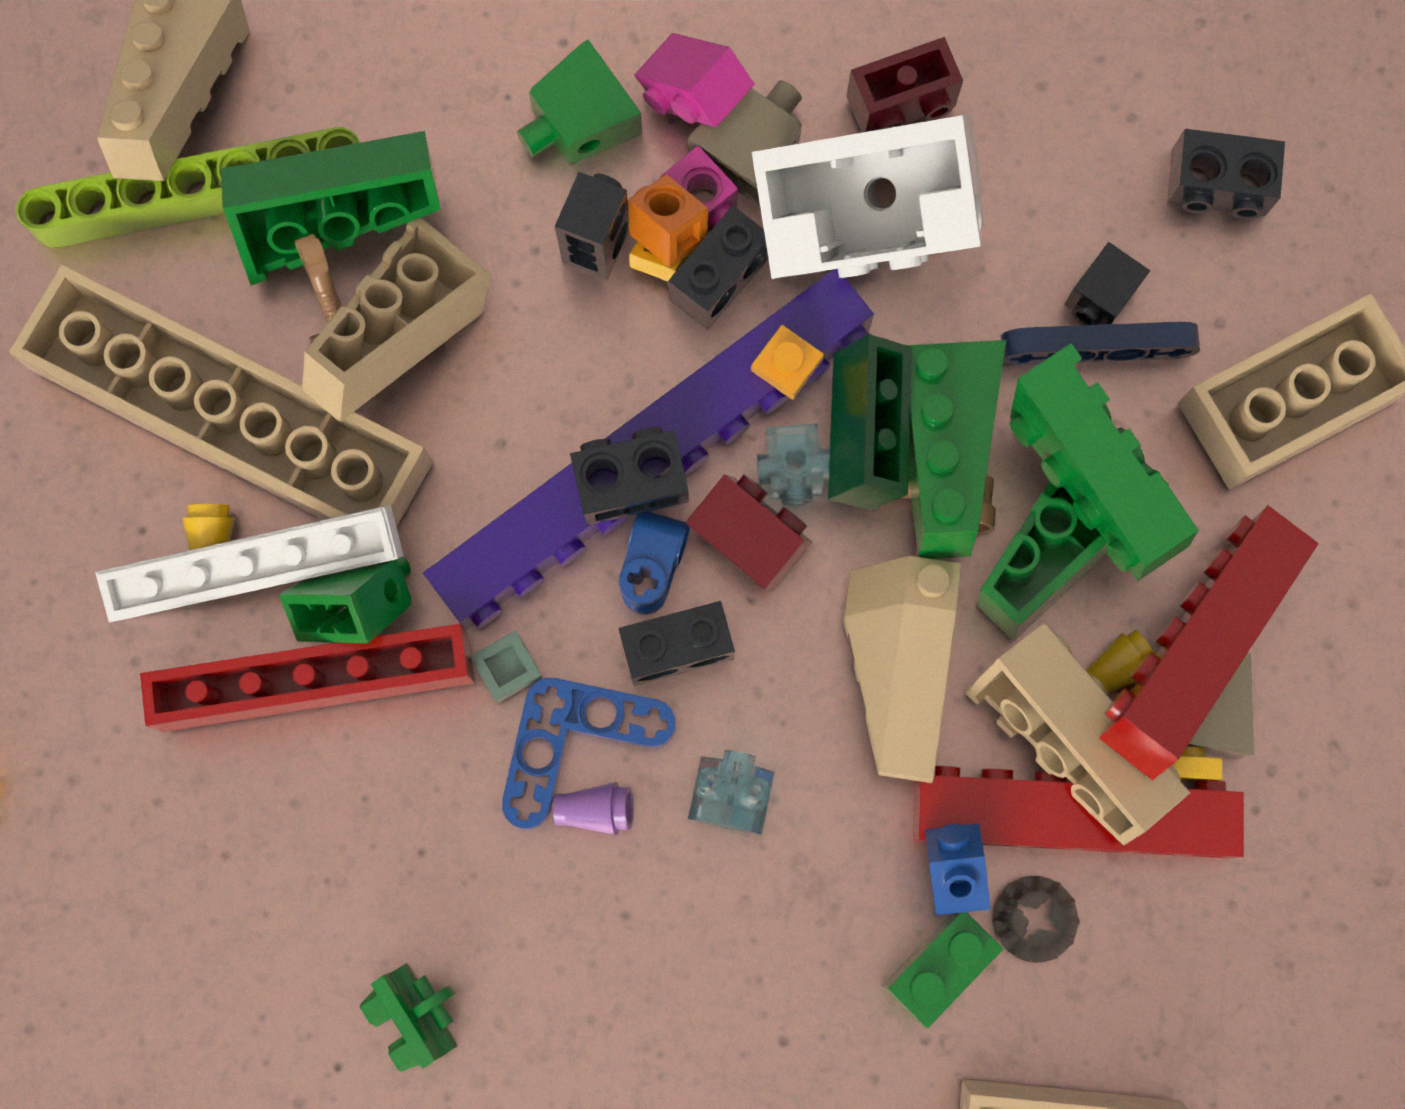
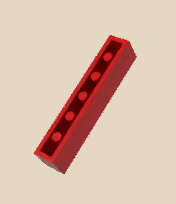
(1208, 642)
(306, 678)
(1049, 817)

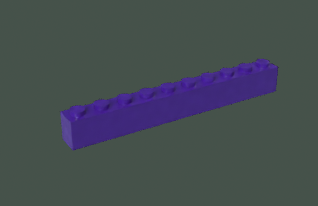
(701, 410)

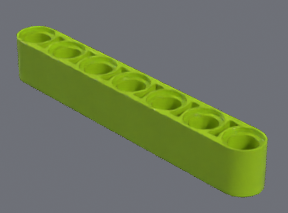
(170, 202)

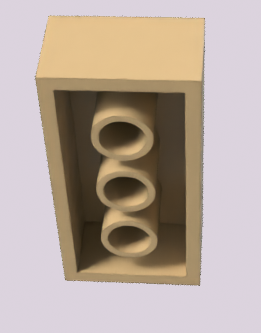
(1298, 391)

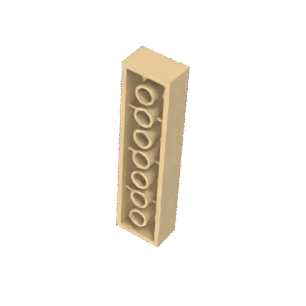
(215, 402)

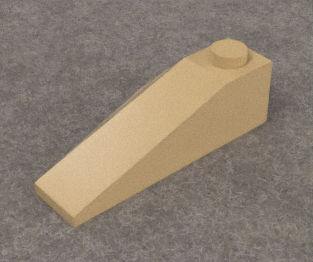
(901, 644)

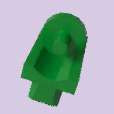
(417, 1015)

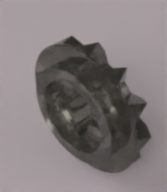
(1011, 923)

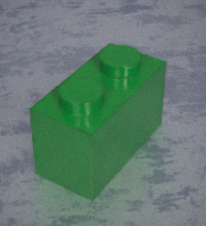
(942, 968)

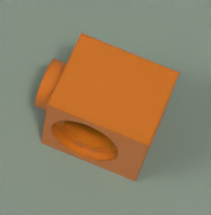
(667, 220)

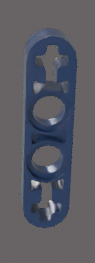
(1103, 342)

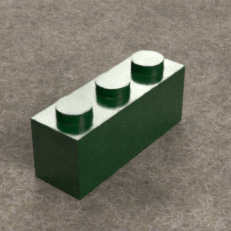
(870, 423)

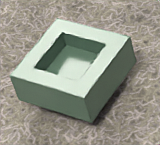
(506, 666)

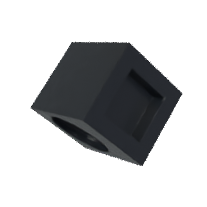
(1106, 287)

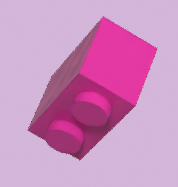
(693, 80)

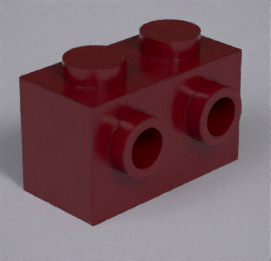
(905, 87)
(750, 530)

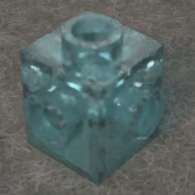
(798, 447)
(731, 792)

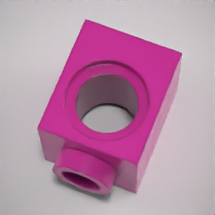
(700, 172)

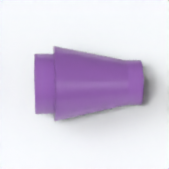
(597, 809)

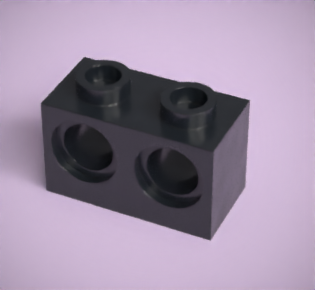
(1224, 160)
(593, 224)
(719, 268)
(633, 490)
(677, 643)

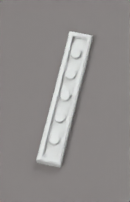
(250, 563)

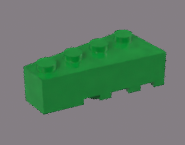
(326, 194)
(951, 441)
(1099, 465)
(1041, 563)

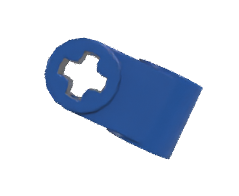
(652, 553)

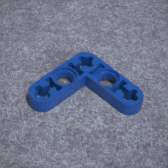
(572, 719)

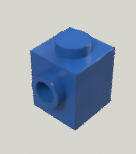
(957, 869)

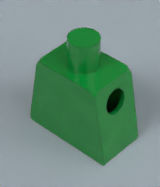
(580, 108)
(348, 603)

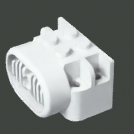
(824, 208)

